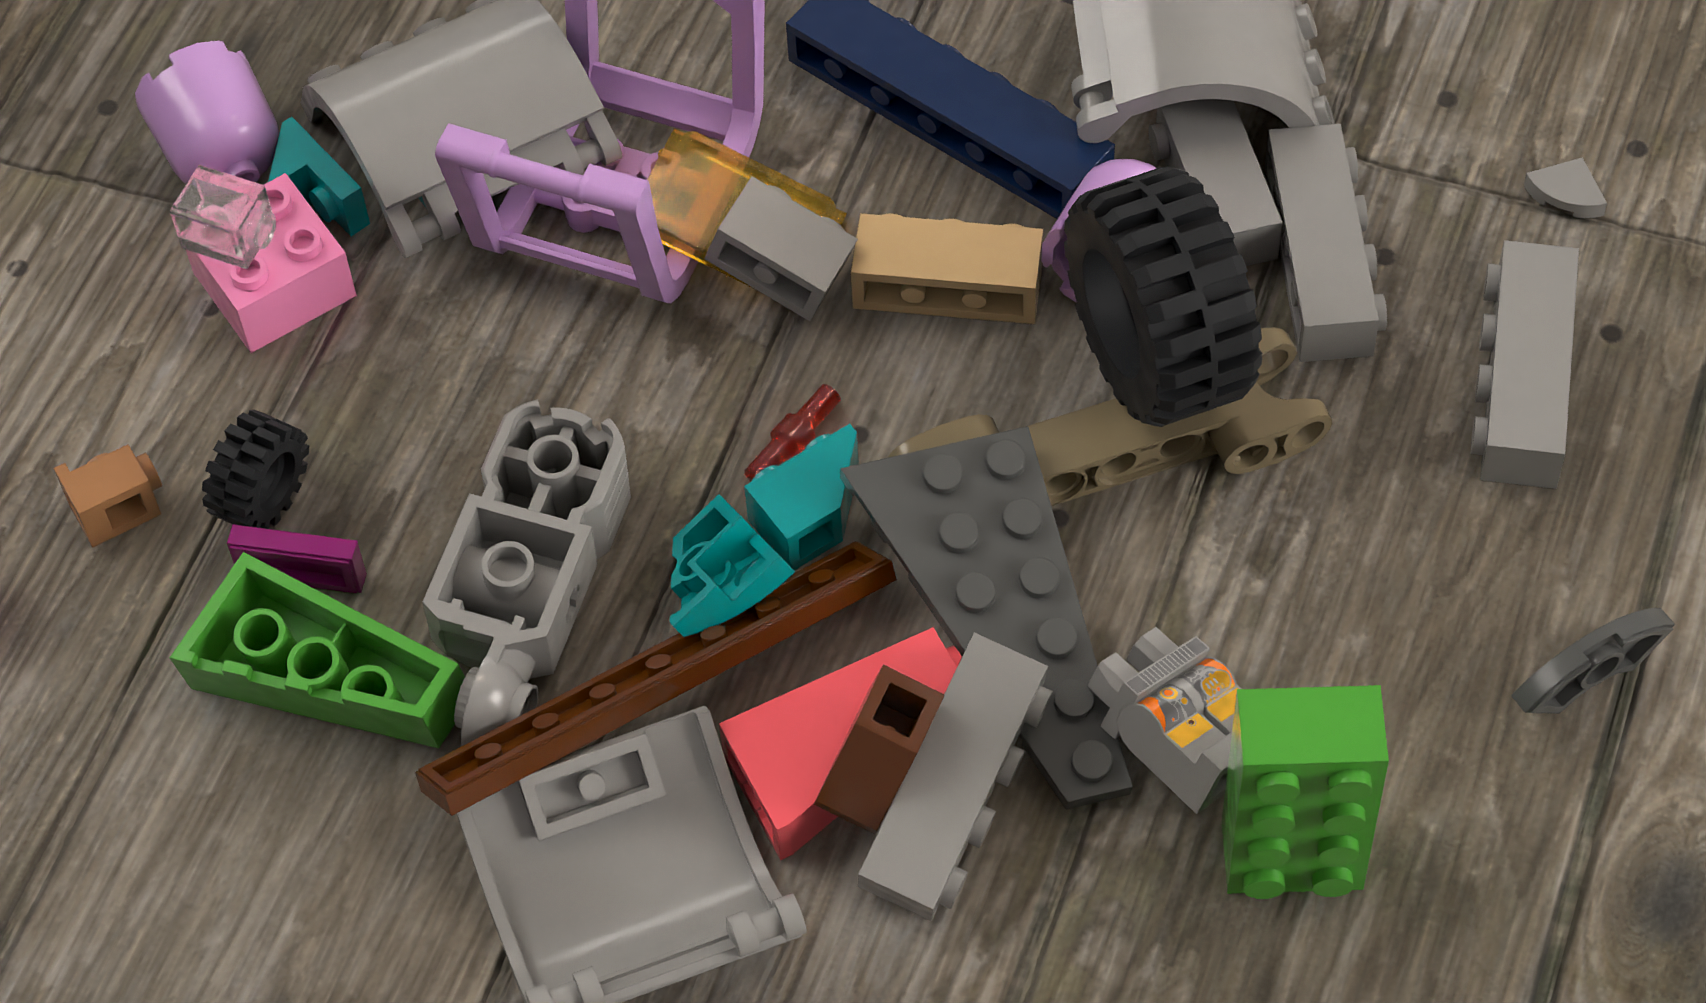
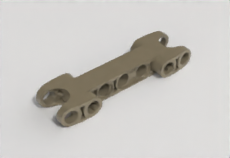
(1110, 447)

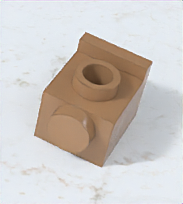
(111, 493)

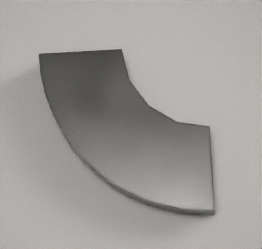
(1592, 659)

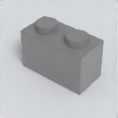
(780, 248)

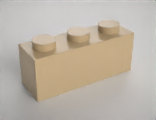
(947, 268)

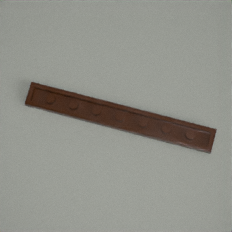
(650, 680)

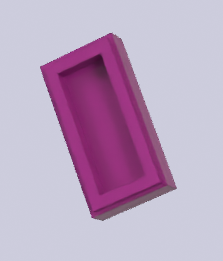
(309, 558)

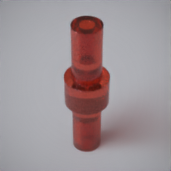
(795, 431)

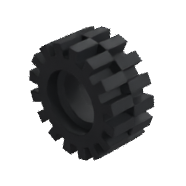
(255, 470)

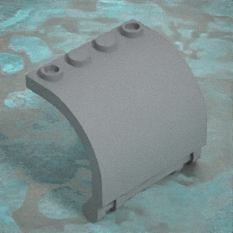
(1195, 50)
(488, 71)
(626, 867)

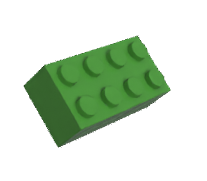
(1303, 789)

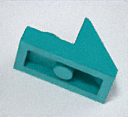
(319, 178)

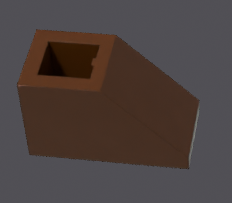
(879, 749)

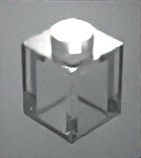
(223, 217)

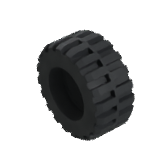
(1163, 296)

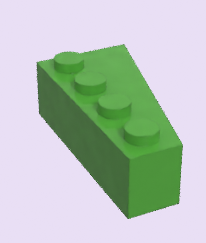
(317, 658)

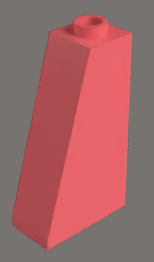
(790, 742)

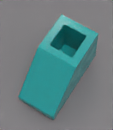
(803, 502)

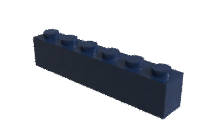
(944, 99)

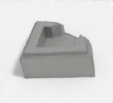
(1568, 188)

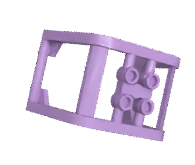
(616, 193)

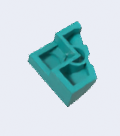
(721, 568)

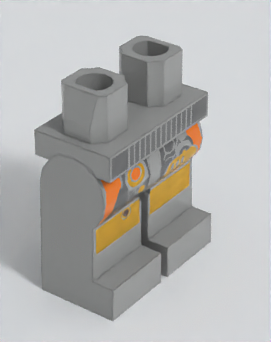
(1172, 713)

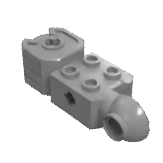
(525, 558)

